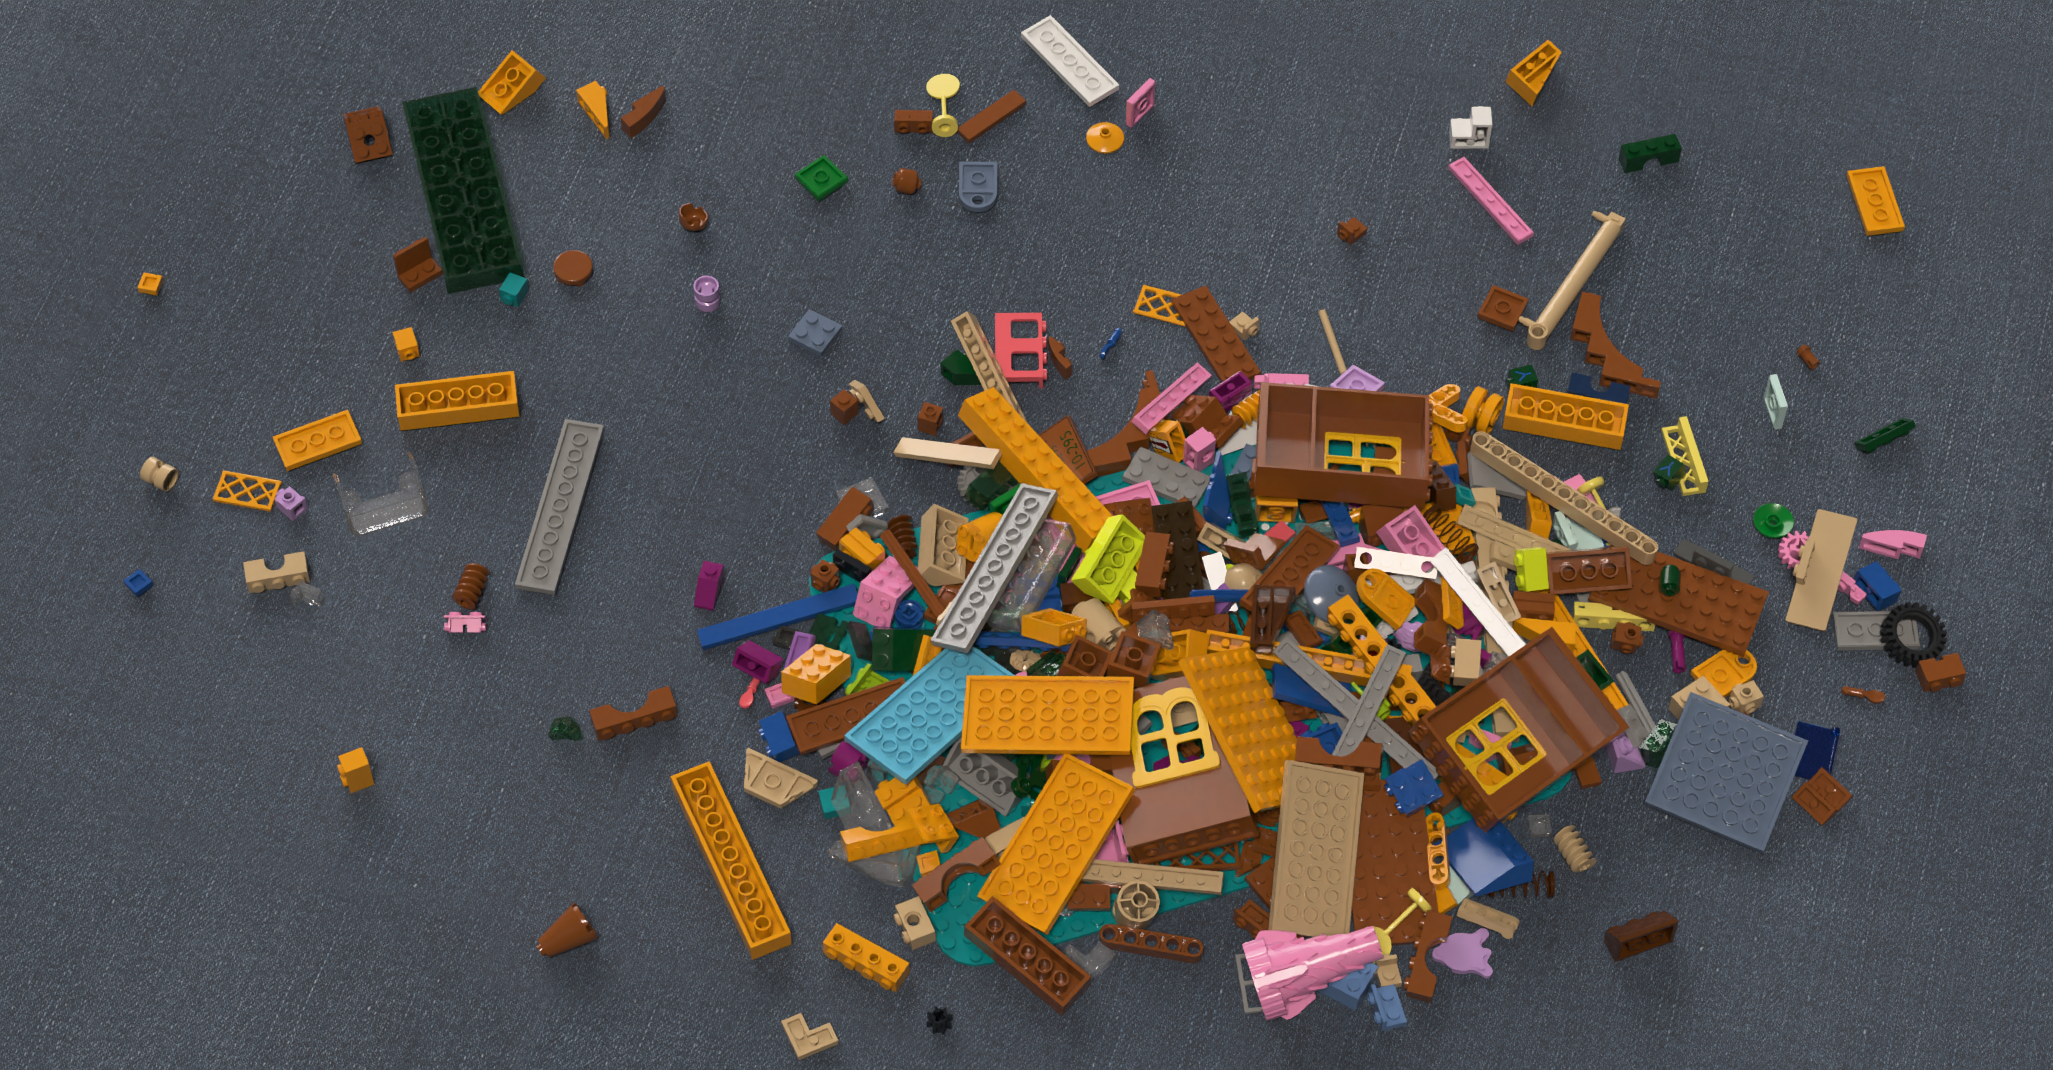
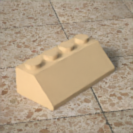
(937, 550)

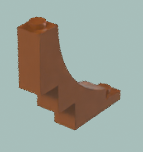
(1601, 352)
(1115, 454)

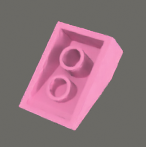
(1411, 535)

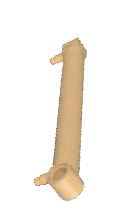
(1575, 280)

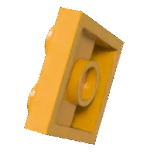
(898, 797)

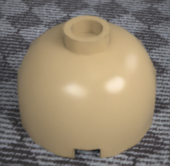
(1242, 576)

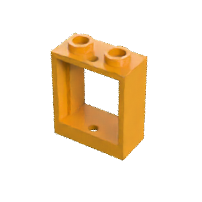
(1053, 627)

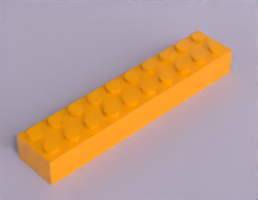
(1034, 463)
(731, 860)

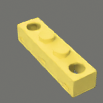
(1603, 617)

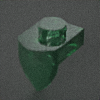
(565, 728)

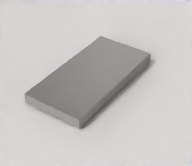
(1863, 629)

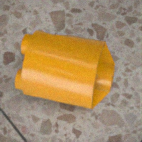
(975, 535)

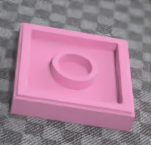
(1140, 102)

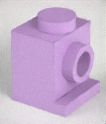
(290, 503)

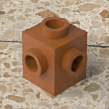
(824, 576)
(1626, 637)

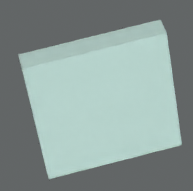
(1775, 402)

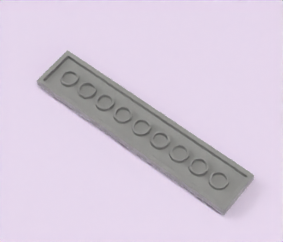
(559, 507)
(994, 568)

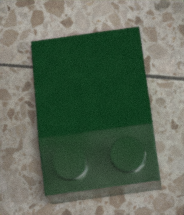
(897, 648)

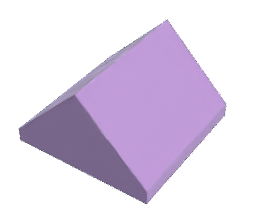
(1624, 756)

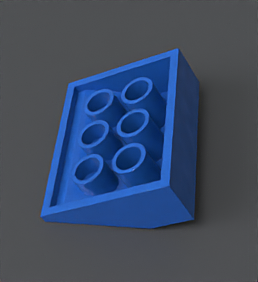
(1488, 859)

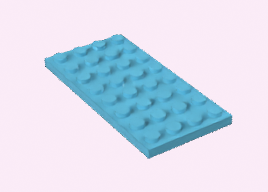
(921, 715)

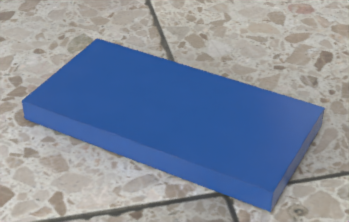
(1291, 688)

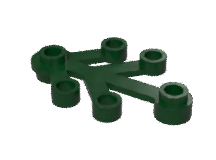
(1020, 785)

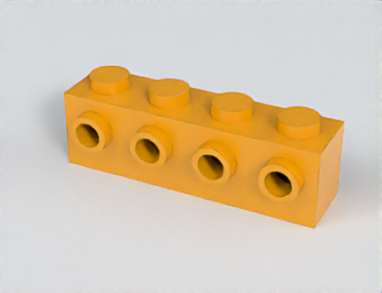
(866, 957)

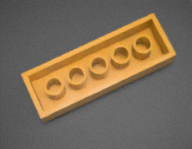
(457, 400)
(1565, 416)

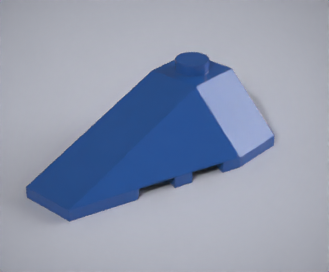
(1216, 502)

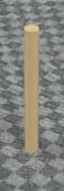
(1332, 341)

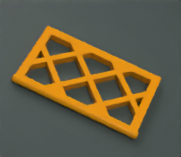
(1153, 312)
(253, 502)

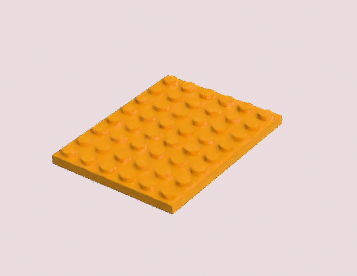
(1244, 720)

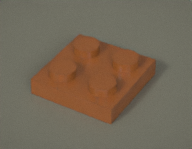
(1502, 308)

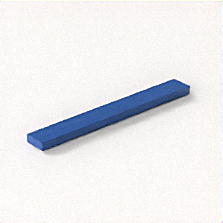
(777, 616)

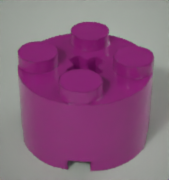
(845, 756)

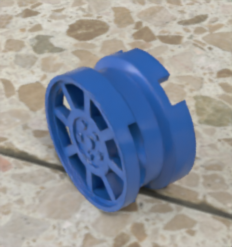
(909, 614)

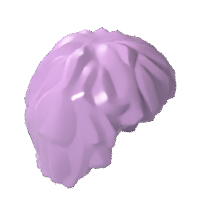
(1405, 635)

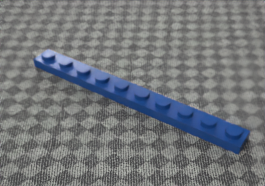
(1004, 640)

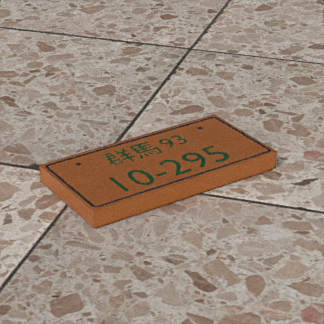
(1068, 446)

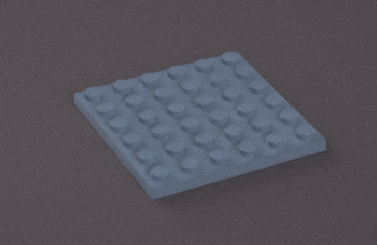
(1726, 772)

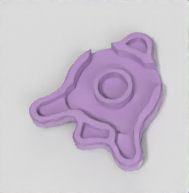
(1465, 953)

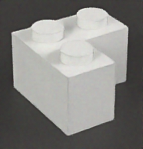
(1471, 132)

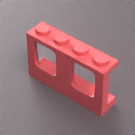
(1006, 346)

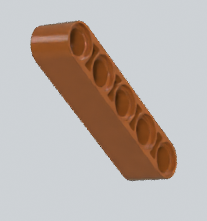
(1160, 950)

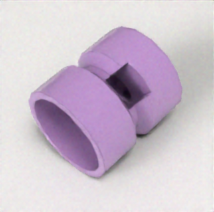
(706, 293)

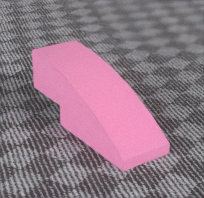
(1894, 542)

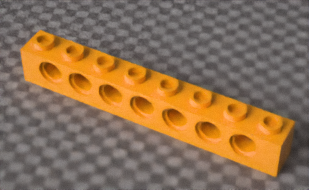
(1348, 609)

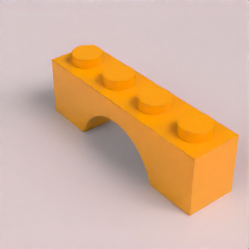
(862, 843)

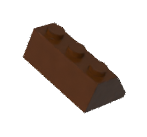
(1640, 935)

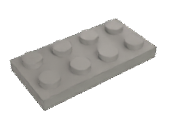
(1167, 477)

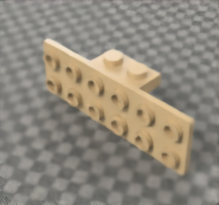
(1820, 570)

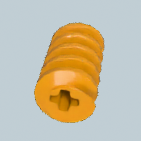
(1247, 409)

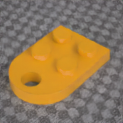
(1385, 597)
(1726, 671)

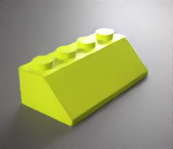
(1110, 559)

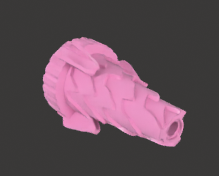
(1292, 968)

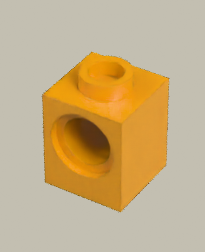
(406, 344)

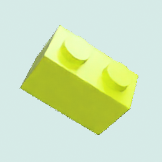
(1531, 569)

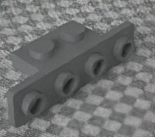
(1703, 558)

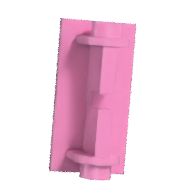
(457, 621)

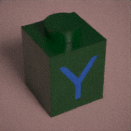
(1522, 376)
(1669, 472)

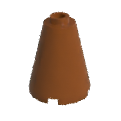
(567, 933)

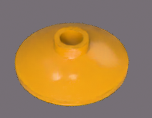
(1105, 137)

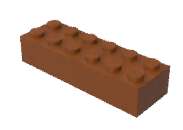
(1027, 955)

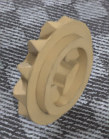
(1017, 659)

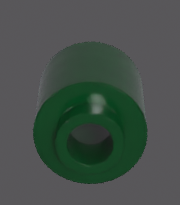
(1670, 580)

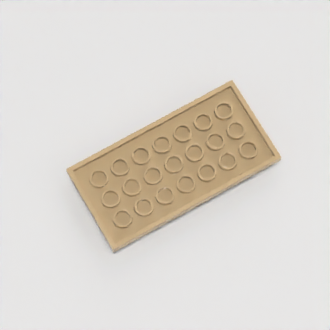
(1316, 850)

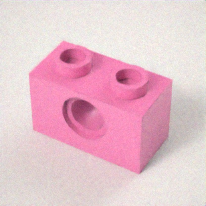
(1199, 449)

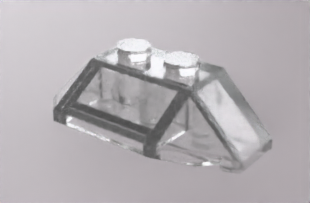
(857, 801)

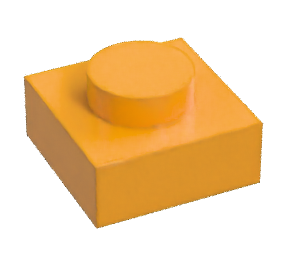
(150, 284)
(928, 862)

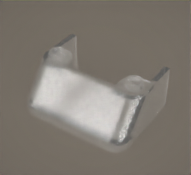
(387, 509)

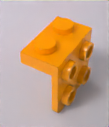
(933, 826)

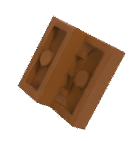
(1822, 796)

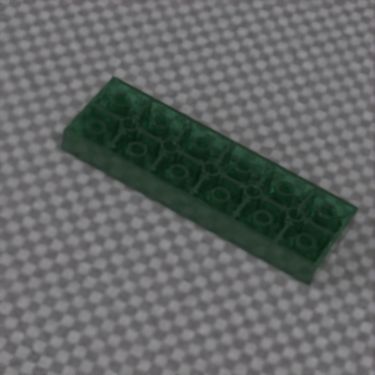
(462, 189)

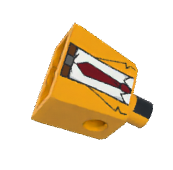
(1168, 439)

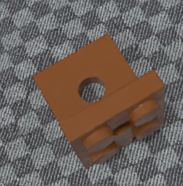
(364, 123)

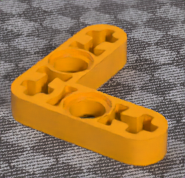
(1444, 416)

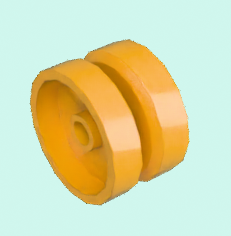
(1483, 411)

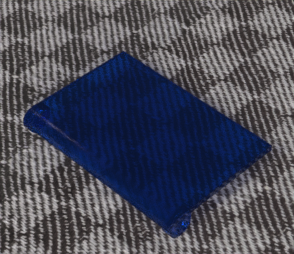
(1819, 750)

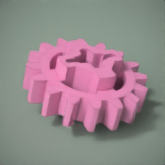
(1790, 548)

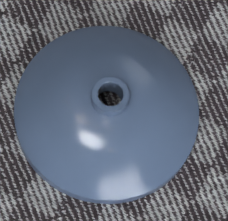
(1322, 589)

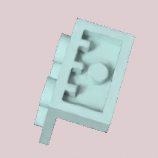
(1574, 534)

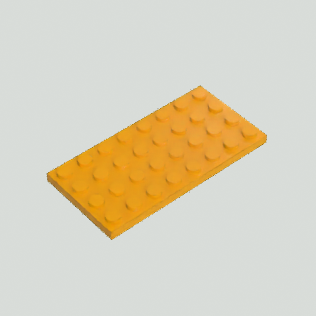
(1048, 715)
(1057, 842)

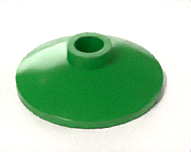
(1774, 514)

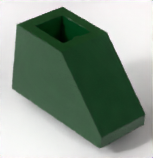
(959, 369)

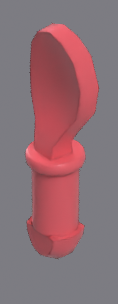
(747, 698)

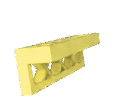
(1692, 455)

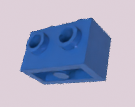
(1878, 586)
(778, 736)

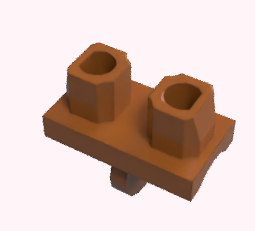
(1297, 712)

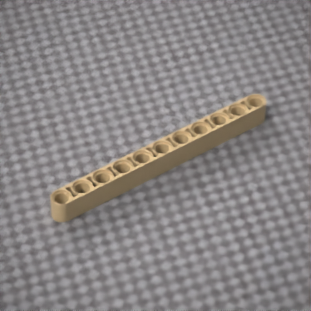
(1502, 458)

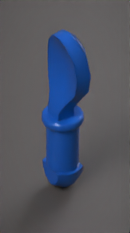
(1111, 342)

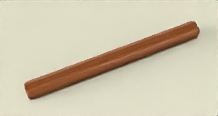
(912, 573)

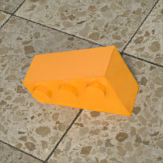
(1532, 72)

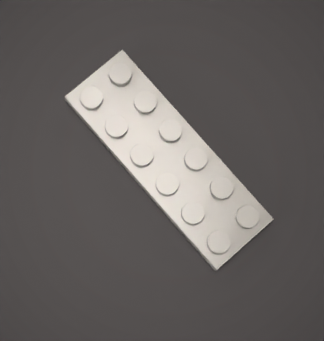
(1070, 61)

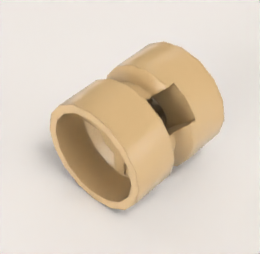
(159, 473)

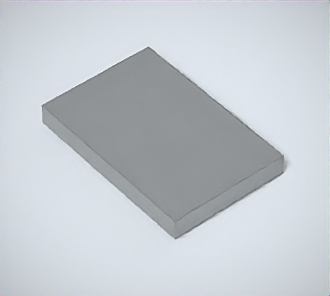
(1485, 476)

